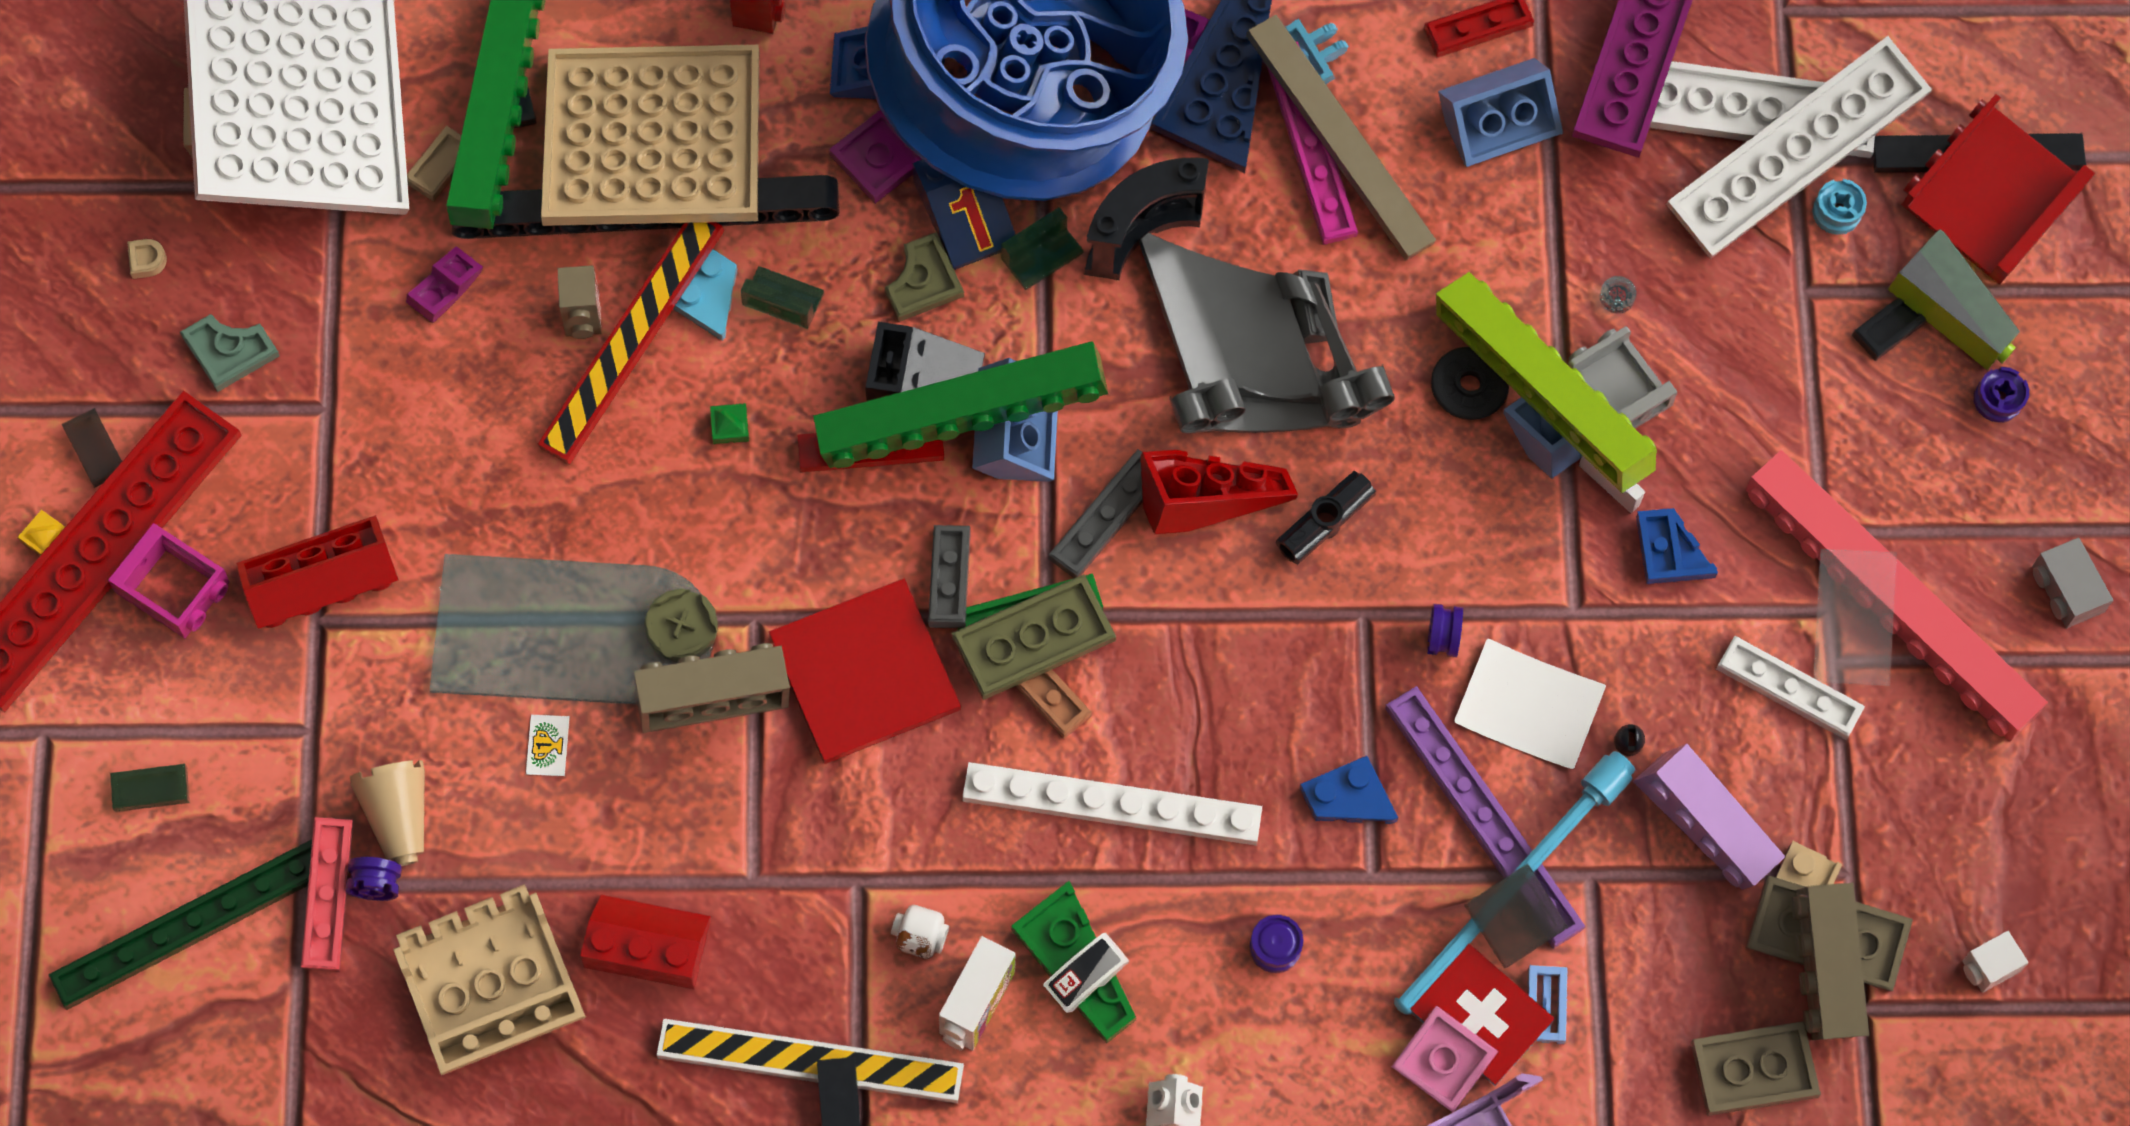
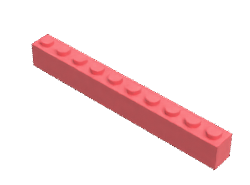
(1919, 615)

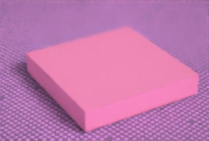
(1444, 1059)

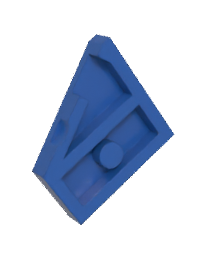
(1669, 549)
(1349, 794)

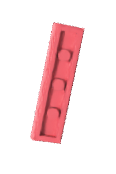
(326, 894)

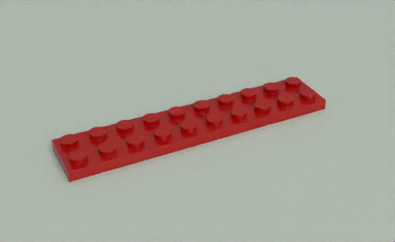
(77, 565)

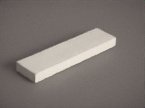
(1790, 687)

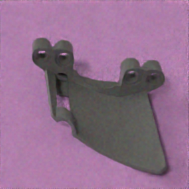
(1247, 350)

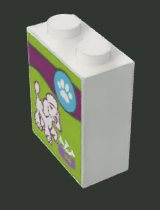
(976, 994)

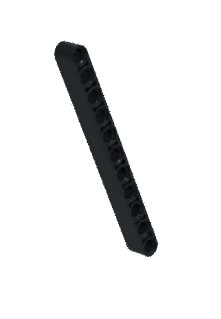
(778, 202)

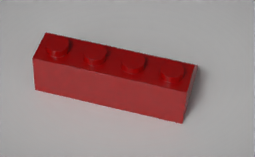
(317, 572)

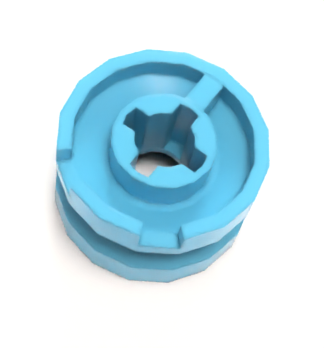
(1840, 219)

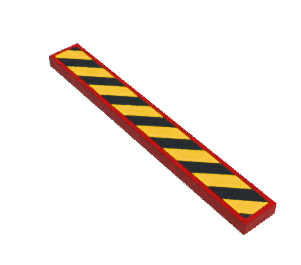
(629, 339)

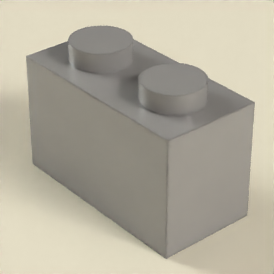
(2071, 583)

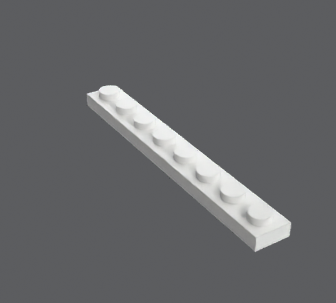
(1112, 803)

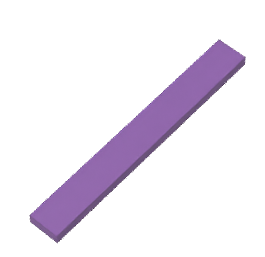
(1473, 798)

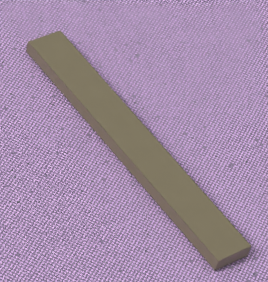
(1340, 137)

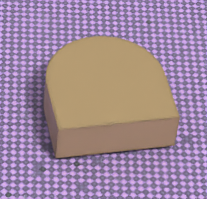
(146, 258)

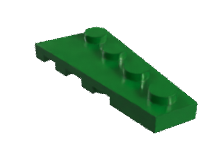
(1054, 935)

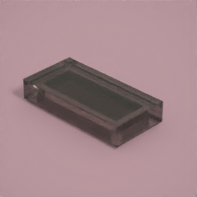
(92, 446)

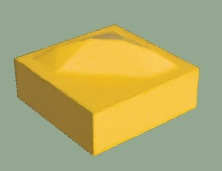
(40, 532)

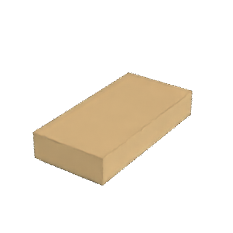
(436, 165)

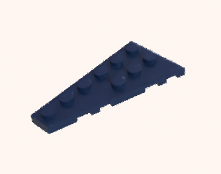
(1218, 87)

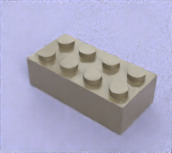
(711, 687)
(1831, 961)

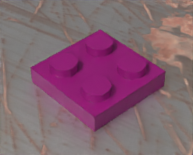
(875, 157)

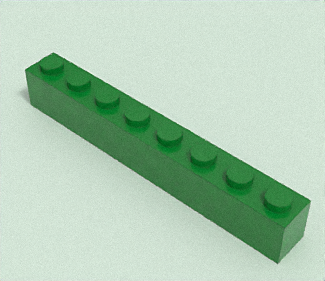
(493, 112)
(961, 405)

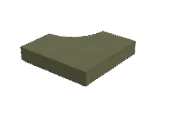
(925, 281)

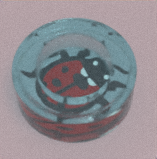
(1618, 294)

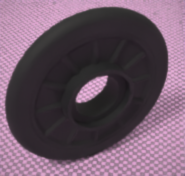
(1456, 399)

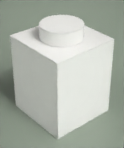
(1994, 962)

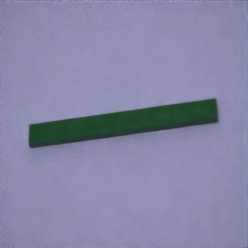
(183, 927)

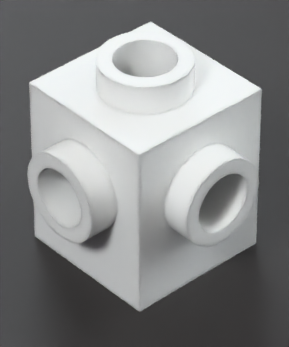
(1174, 1102)

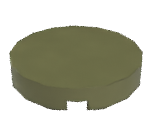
(681, 624)

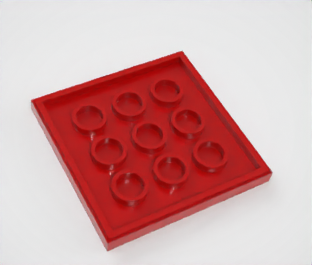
(865, 671)

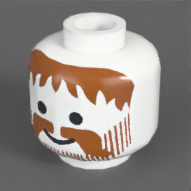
(920, 931)

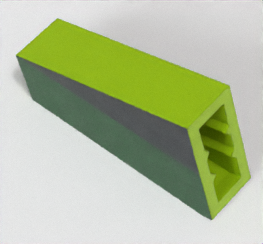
(1956, 301)

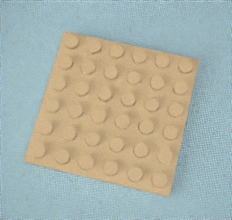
(651, 135)

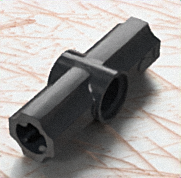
(1310, 531)

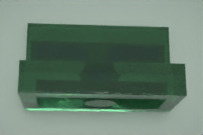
(1040, 249)
(781, 297)

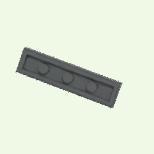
(1101, 520)

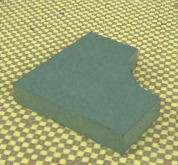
(228, 352)

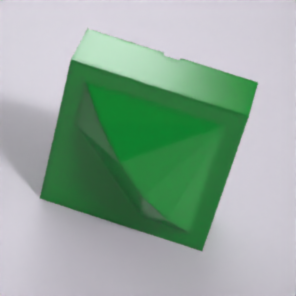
(729, 423)

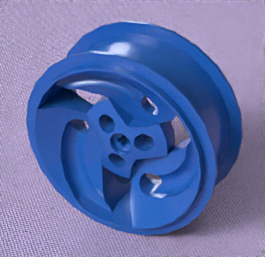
(1054, 138)

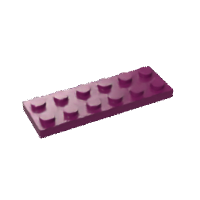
(1631, 73)

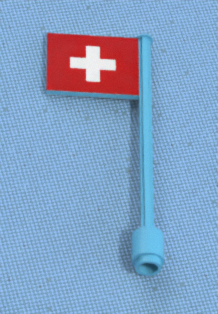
(1473, 987)

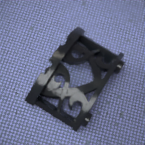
(1146, 202)

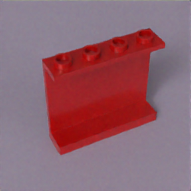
(1993, 191)

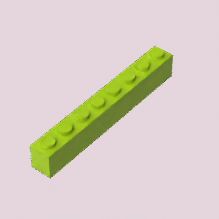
(1546, 382)

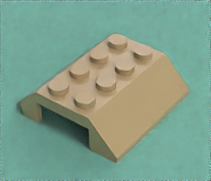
(487, 979)

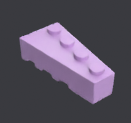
(1709, 816)

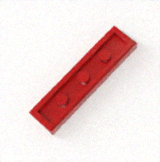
(812, 461)

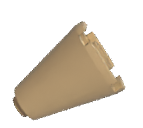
(394, 808)

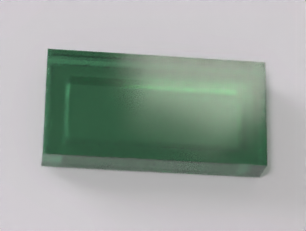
(149, 787)

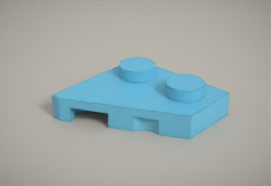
(710, 295)

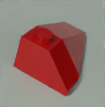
(1197, 493)

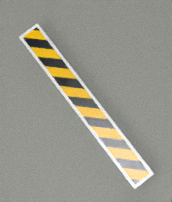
(799, 1057)

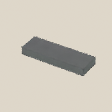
(949, 576)

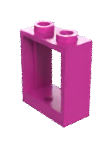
(142, 560)

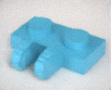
(1308, 45)

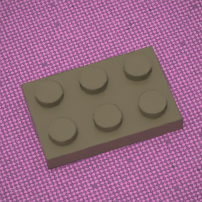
(1755, 1068)

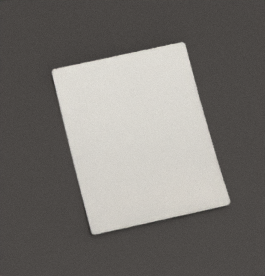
(1529, 704)

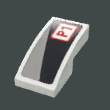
(1086, 972)

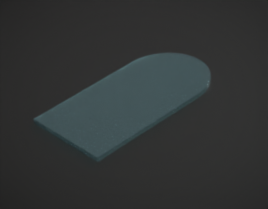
(546, 627)

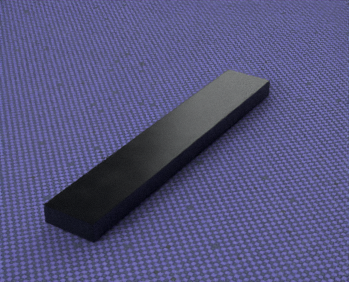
(1912, 152)

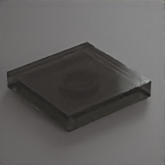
(1516, 916)

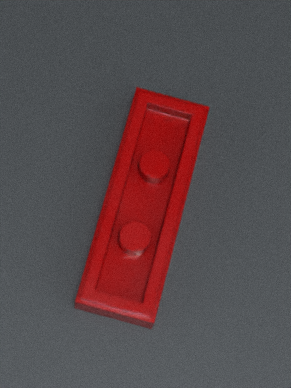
(1477, 25)

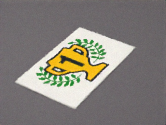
(547, 745)

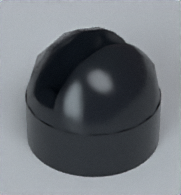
(1622, 740)

